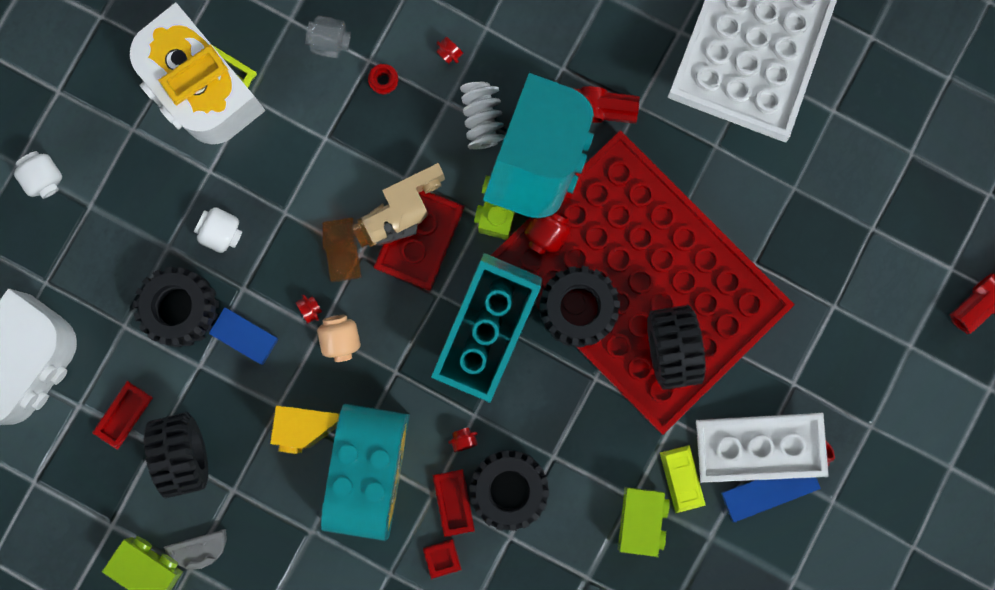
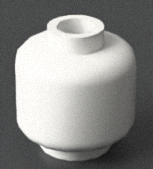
(38, 175)
(218, 230)

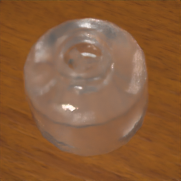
(327, 36)

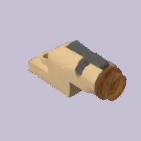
(403, 212)

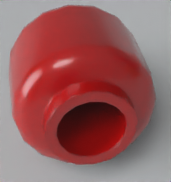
(548, 233)

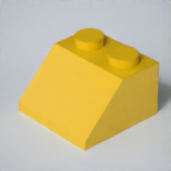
(300, 428)

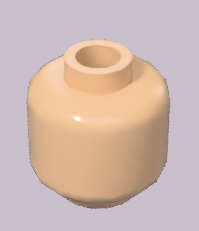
(338, 338)

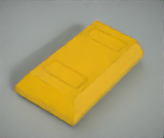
(193, 74)

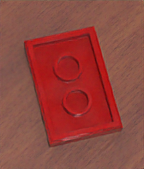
(420, 256)

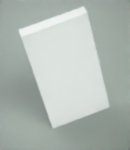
(762, 448)

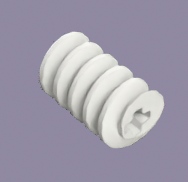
(481, 114)

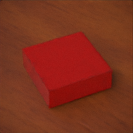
(442, 558)

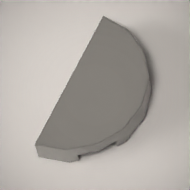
(198, 551)

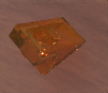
(341, 250)

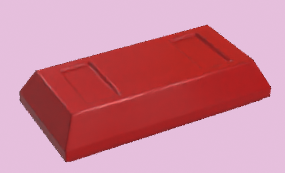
(122, 415)
(453, 503)

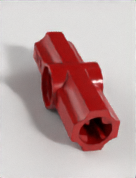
(611, 105)
(976, 307)

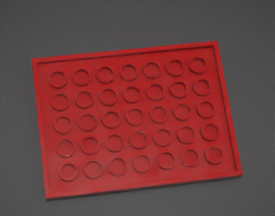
(658, 256)

